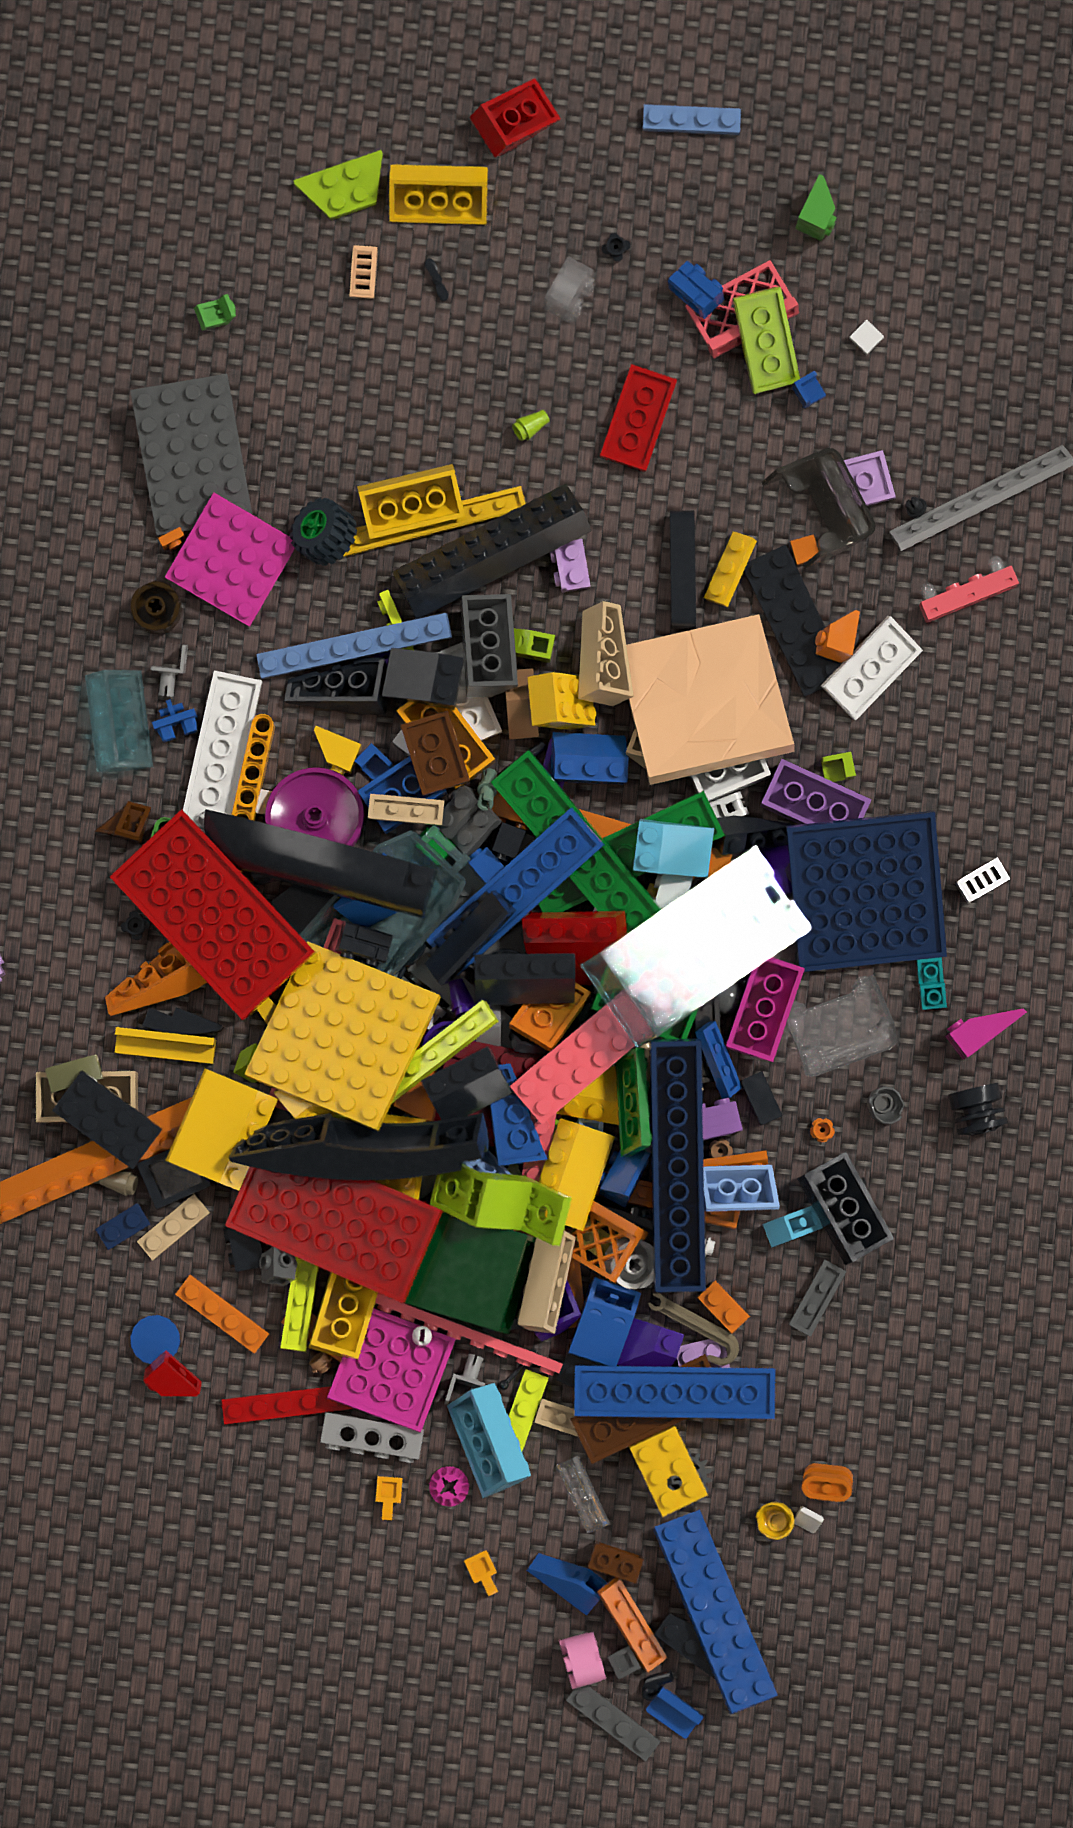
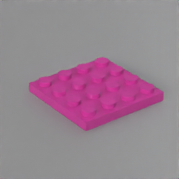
(231, 559)
(393, 1373)

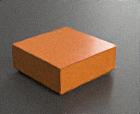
(804, 549)

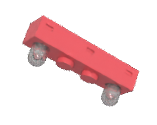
(962, 596)

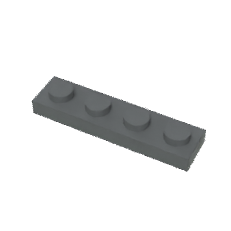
(614, 1721)

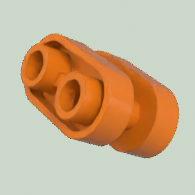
(827, 1482)

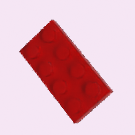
(638, 418)

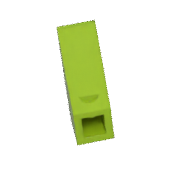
(533, 645)

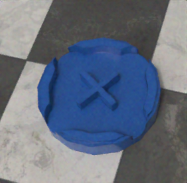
(153, 1337)

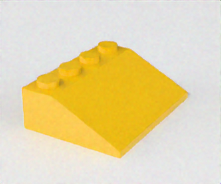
(214, 1123)

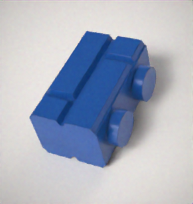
(696, 289)

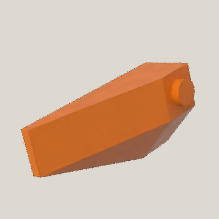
(160, 980)

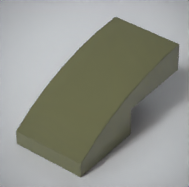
(63, 1075)

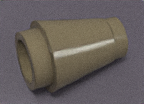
(121, 1182)

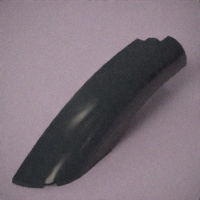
(322, 864)
(350, 1151)

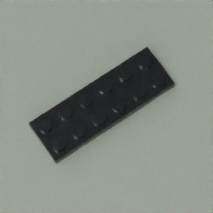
(790, 616)

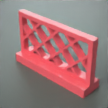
(731, 338)

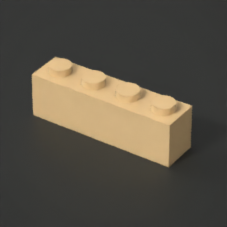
(545, 1285)

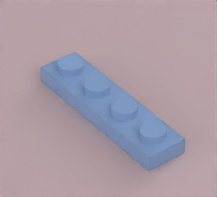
(691, 119)

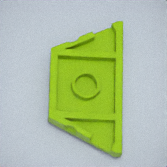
(344, 186)

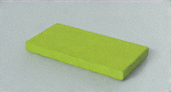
(766, 339)

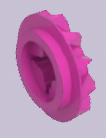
(450, 1474)

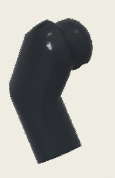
(653, 1684)

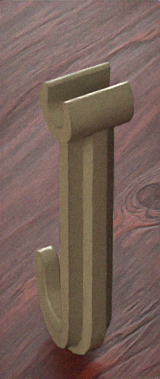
(701, 1326)

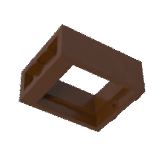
(625, 1567)

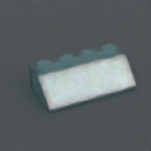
(118, 720)

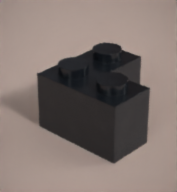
(510, 843)

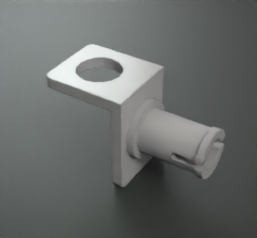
(168, 674)
(469, 1376)

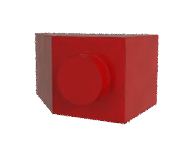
(171, 1378)

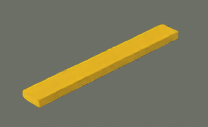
(475, 509)

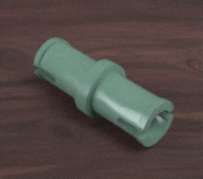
(486, 789)

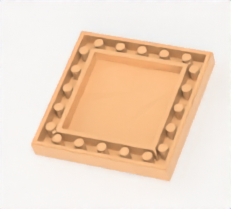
(706, 700)

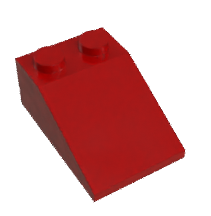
(514, 117)

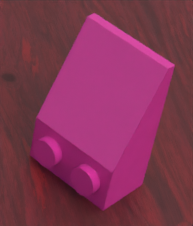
(976, 1032)

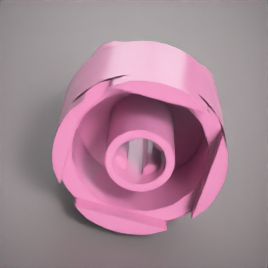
(582, 1660)

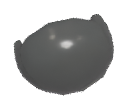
(730, 1000)
(885, 1105)

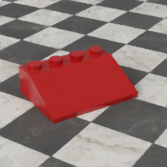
(573, 933)

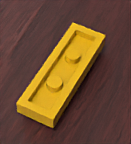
(730, 569)

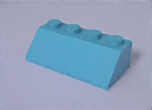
(488, 1440)

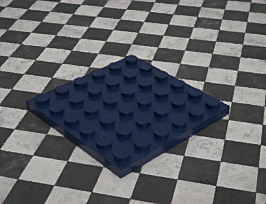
(867, 890)

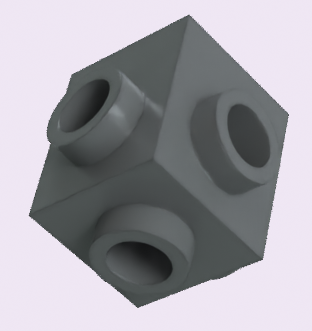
(277, 1267)

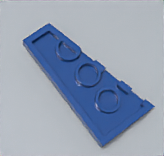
(513, 1128)

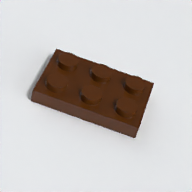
(435, 753)

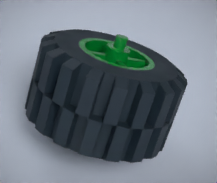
(323, 531)

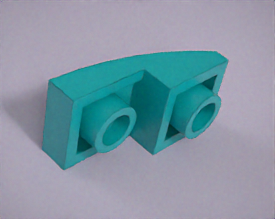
(931, 983)

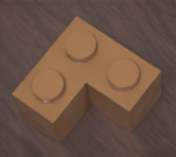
(519, 708)

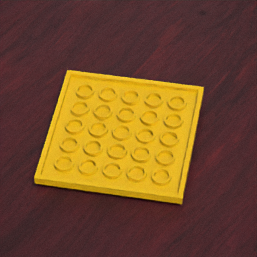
(343, 1036)

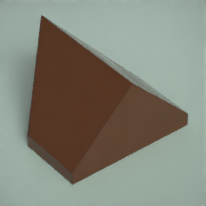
(127, 823)

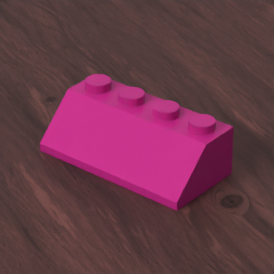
(765, 1009)

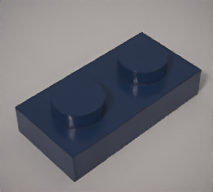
(123, 1226)

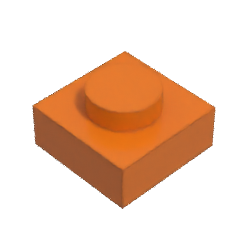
(172, 539)

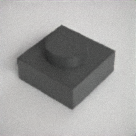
(624, 1662)

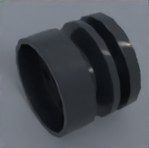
(978, 1109)

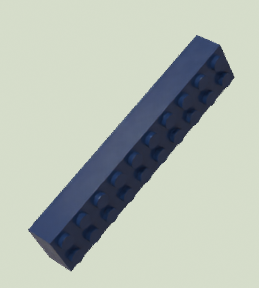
(677, 1165)

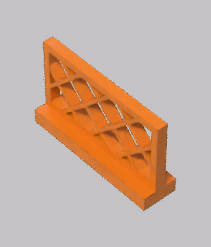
(615, 1223)

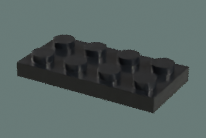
(107, 1119)

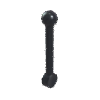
(504, 1384)

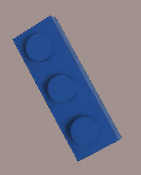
(718, 1060)

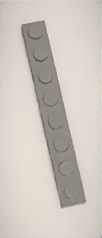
(982, 497)

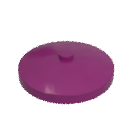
(318, 805)

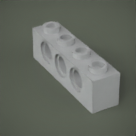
(336, 1422)

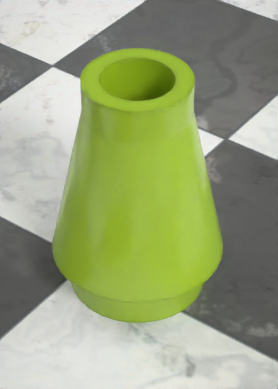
(529, 425)

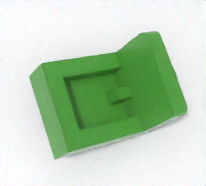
(215, 312)

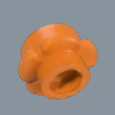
(822, 1136)

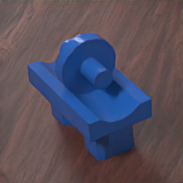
(186, 719)

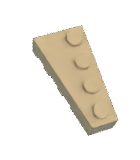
(604, 656)

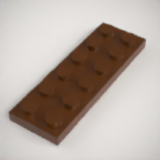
(607, 1435)

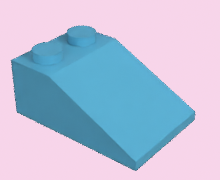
(673, 848)

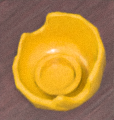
(775, 1520)

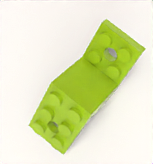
(503, 1202)

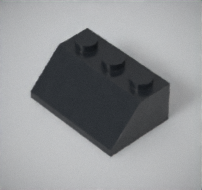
(467, 1085)

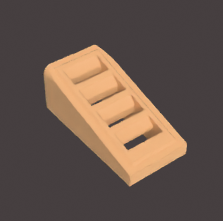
(369, 251)

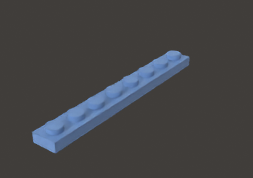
(354, 645)

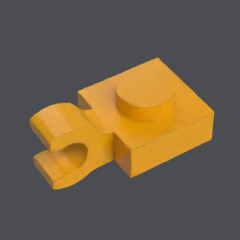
(389, 1492)
(481, 1569)

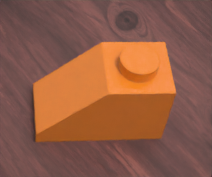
(838, 638)

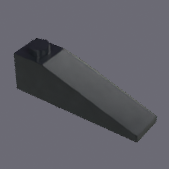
(345, 688)

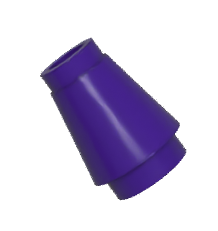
(460, 997)

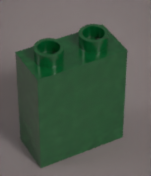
(473, 1273)

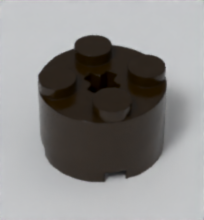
(149, 595)

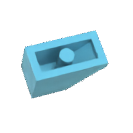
(792, 1226)

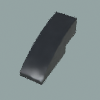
(180, 1023)

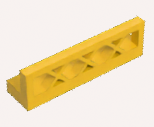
(165, 1045)

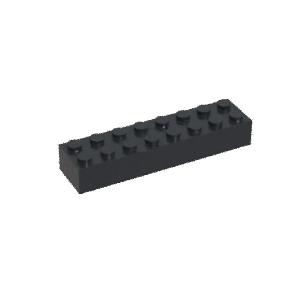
(491, 551)

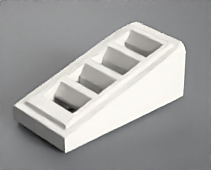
(964, 889)

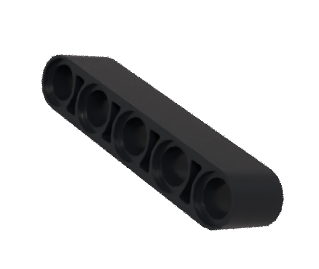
(682, 569)

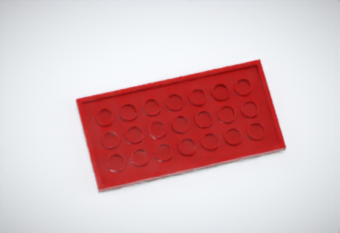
(212, 914)
(339, 1225)

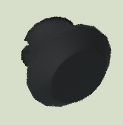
(916, 507)

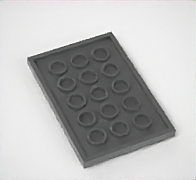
(189, 449)

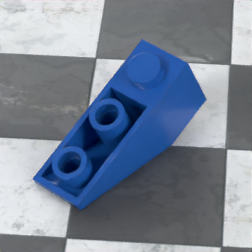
(568, 1580)

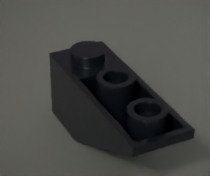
(746, 832)

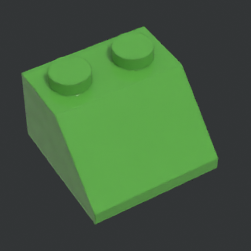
(817, 214)

